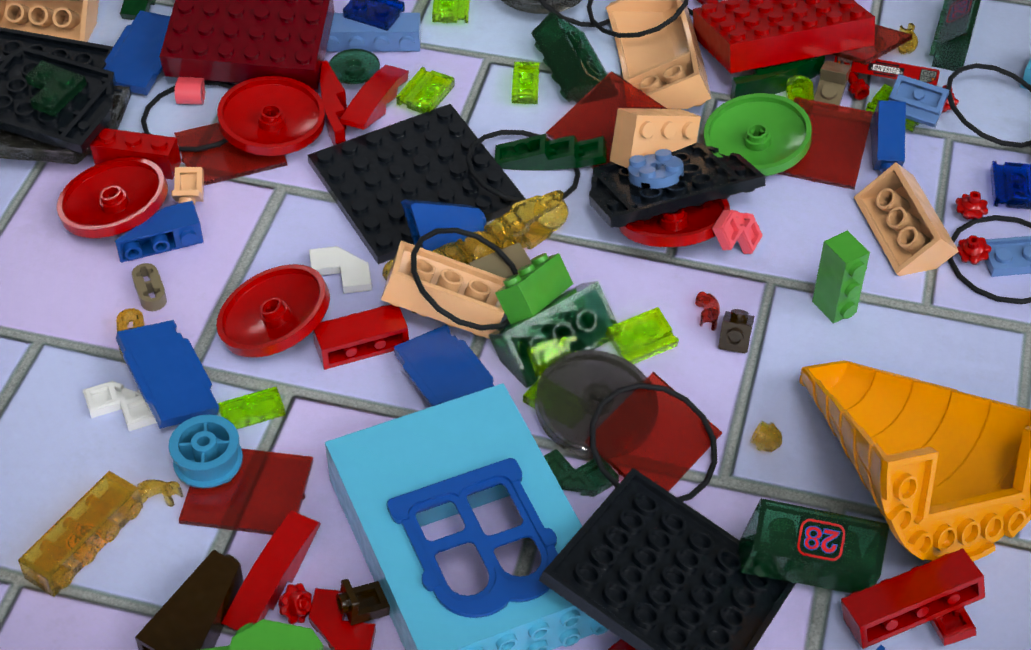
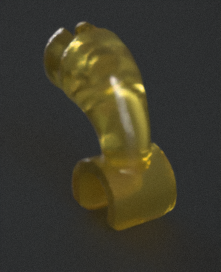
(911, 45)
(153, 487)

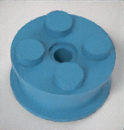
(206, 451)

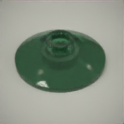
(354, 66)

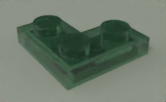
(56, 85)

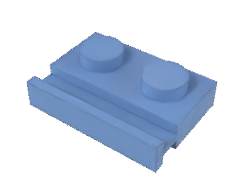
(922, 99)
(1009, 256)

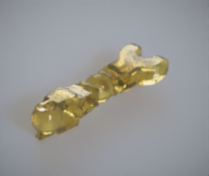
(526, 223)

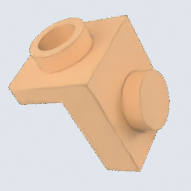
(188, 184)

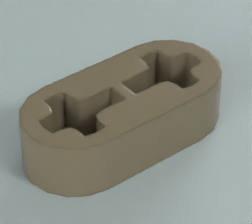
(144, 288)

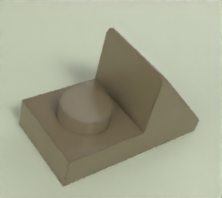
(832, 82)

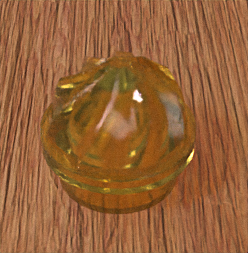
(766, 437)

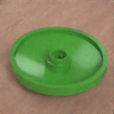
(762, 129)

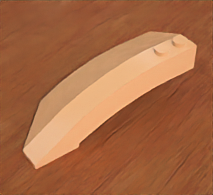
(663, 63)

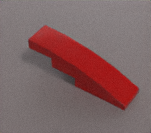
(373, 96)
(334, 102)
(272, 571)

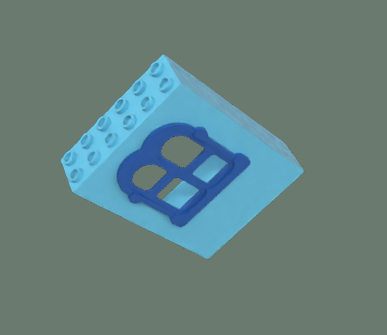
(443, 466)

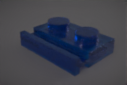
(374, 12)
(1011, 184)

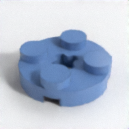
(655, 169)

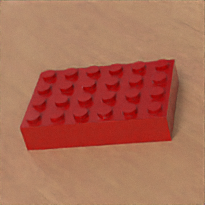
(775, 32)

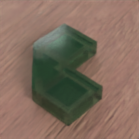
(584, 479)

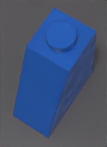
(888, 134)
(427, 216)

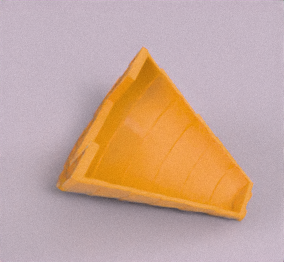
(935, 459)

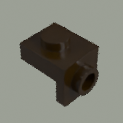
(736, 331)
(362, 602)

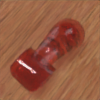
(711, 309)

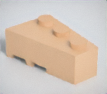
(648, 130)

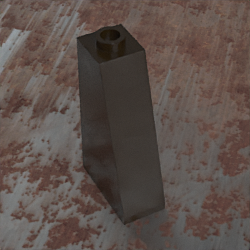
(196, 609)

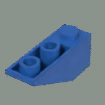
(165, 231)

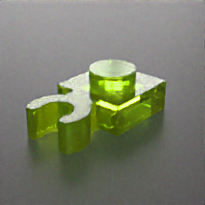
(547, 352)

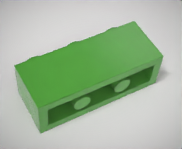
(840, 276)
(533, 287)

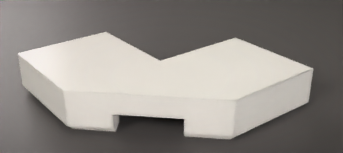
(353, 270)
(114, 397)

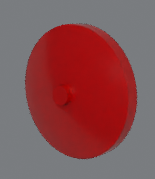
(271, 115)
(112, 197)
(677, 229)
(273, 310)

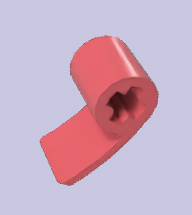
(190, 90)

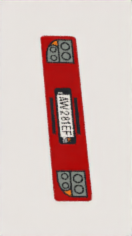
(891, 70)

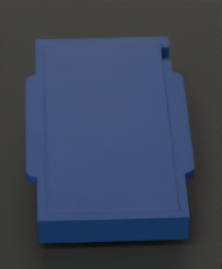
(137, 52)
(442, 366)
(167, 373)

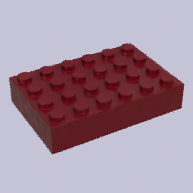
(247, 39)

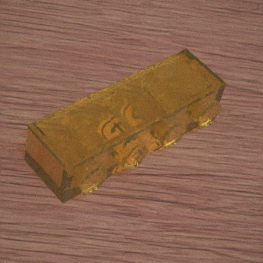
(81, 533)

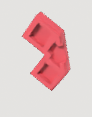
(739, 227)

